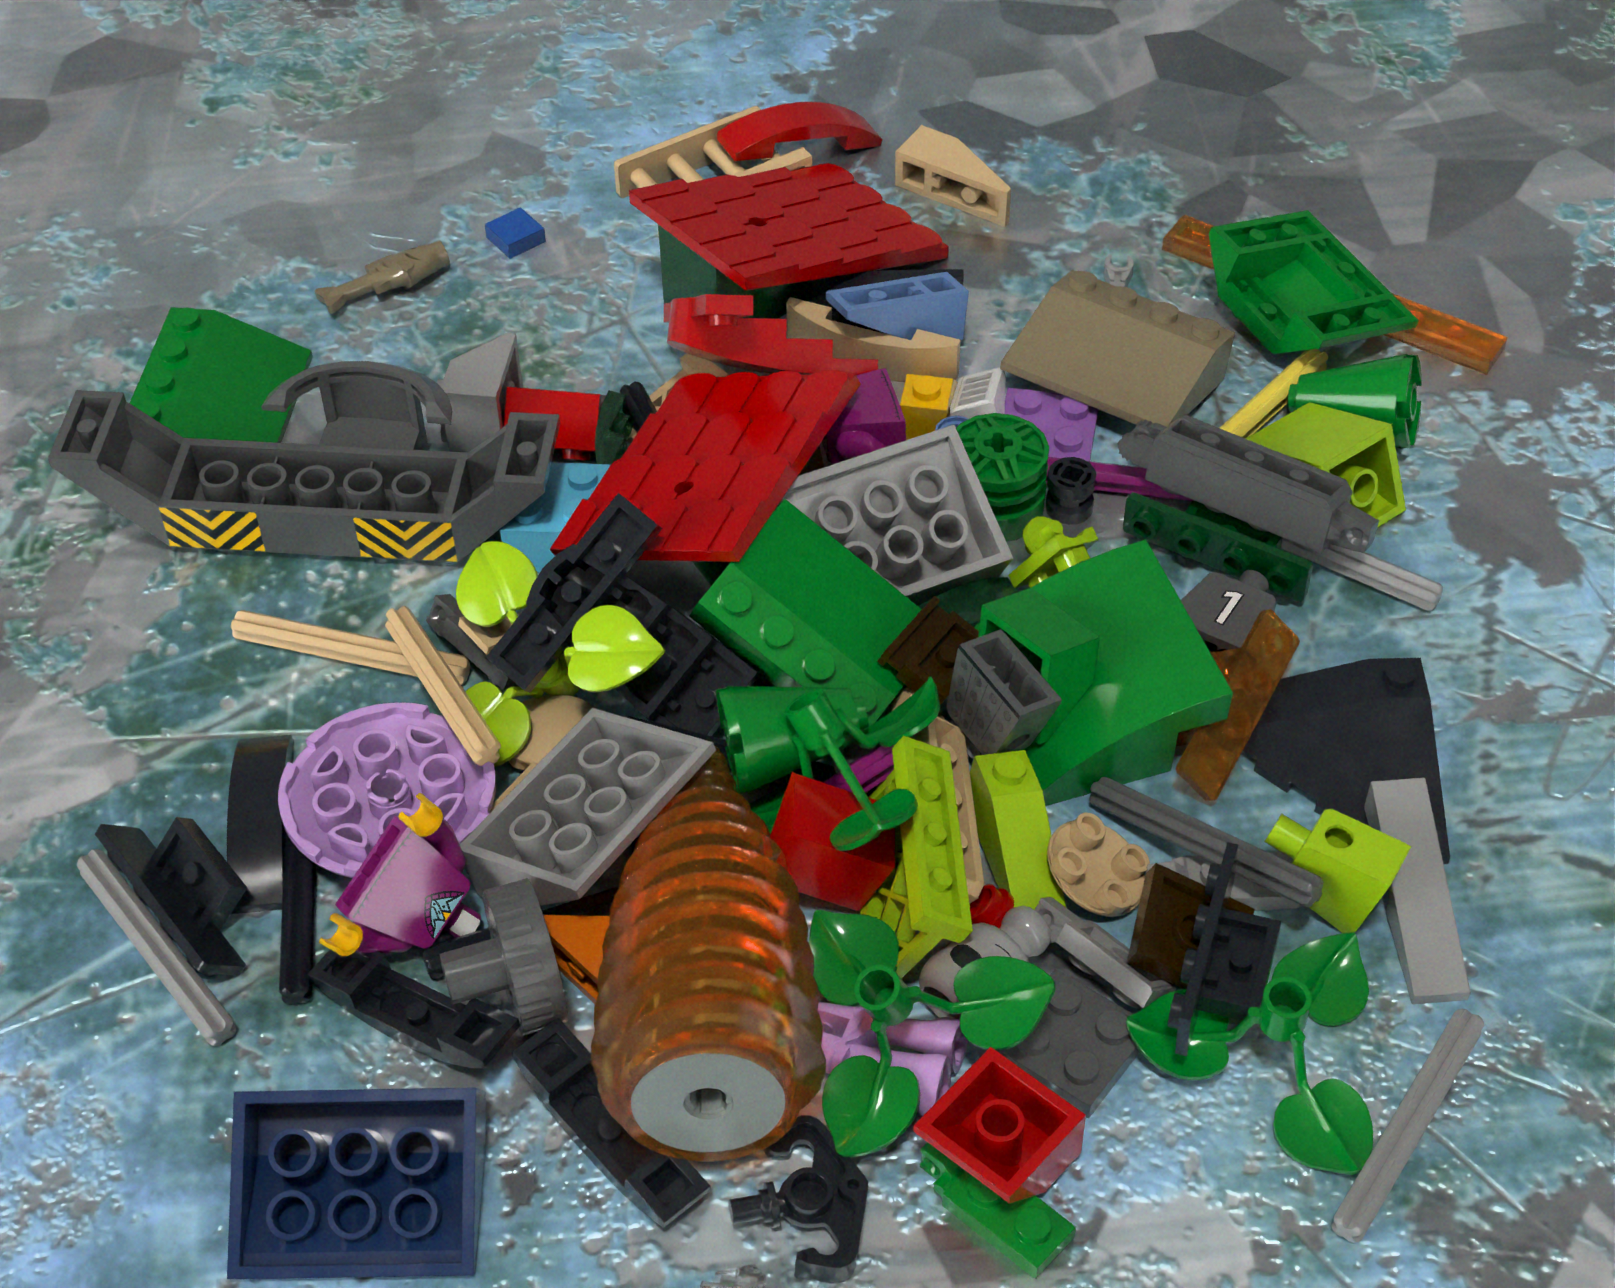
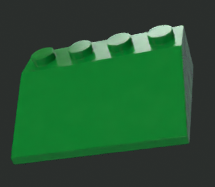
(215, 375)
(808, 612)

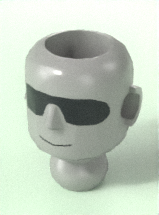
(1020, 936)

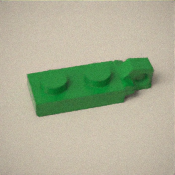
(1022, 1230)

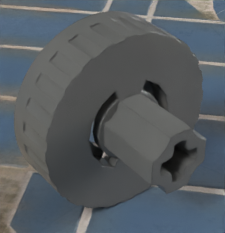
(513, 960)

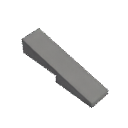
(1419, 895)

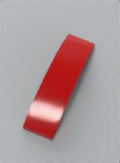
(758, 132)

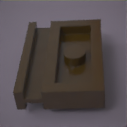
(929, 648)

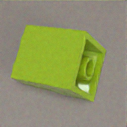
(1347, 447)

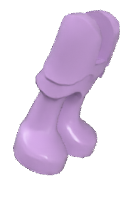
(939, 1040)

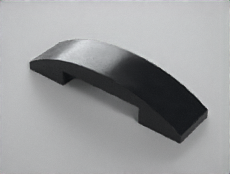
(255, 821)
(413, 1012)
(566, 1083)

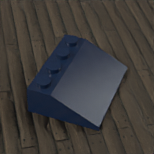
(356, 1183)

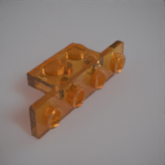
(1253, 677)

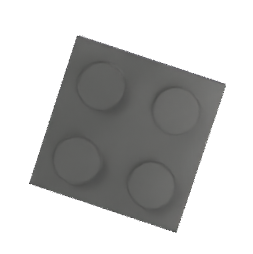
(1077, 1045)

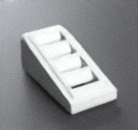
(979, 394)

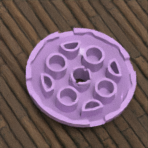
(353, 765)

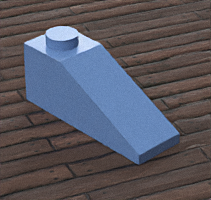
(904, 305)

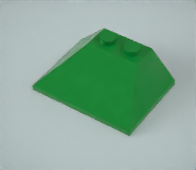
(1300, 285)

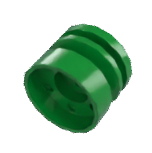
(1011, 467)

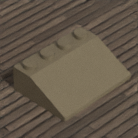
(1120, 351)

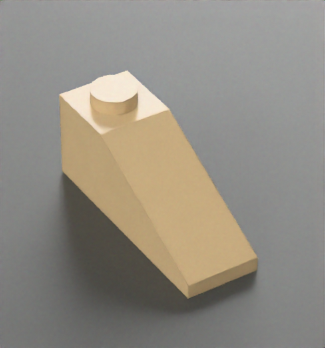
(951, 174)

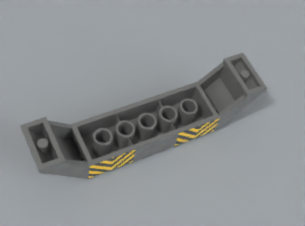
(302, 494)

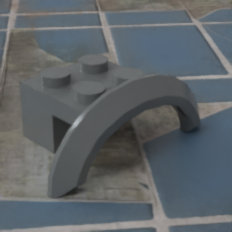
(369, 403)

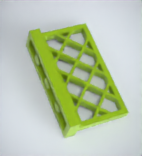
(931, 858)

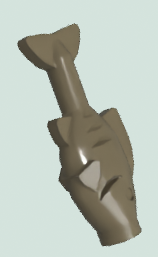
(388, 273)

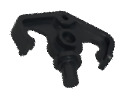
(820, 1196)

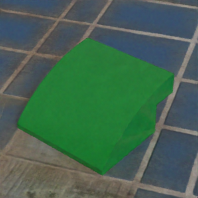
(1147, 680)

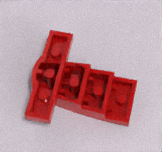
(714, 330)

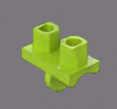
(1050, 551)

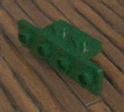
(1218, 542)

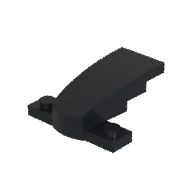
(593, 574)

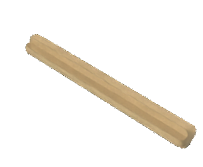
(333, 644)
(443, 686)

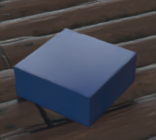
(515, 232)

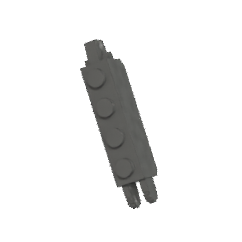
(1250, 483)

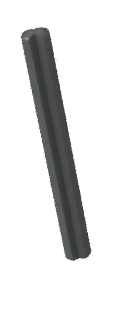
(1206, 841)

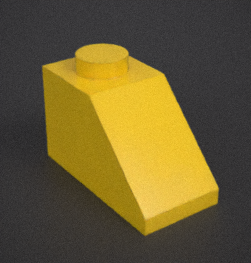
(925, 402)

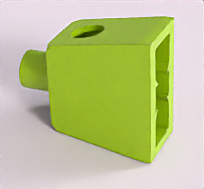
(1350, 859)

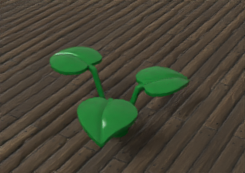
(821, 729)
(856, 965)
(1321, 980)

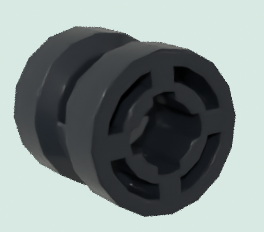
(1070, 490)

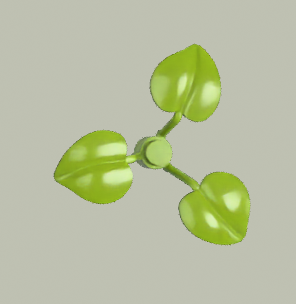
(606, 652)

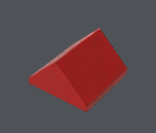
(819, 870)

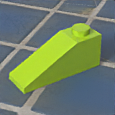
(1014, 826)

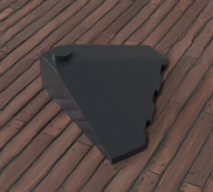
(1349, 728)

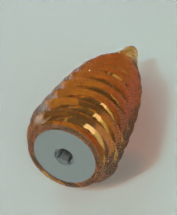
(707, 983)

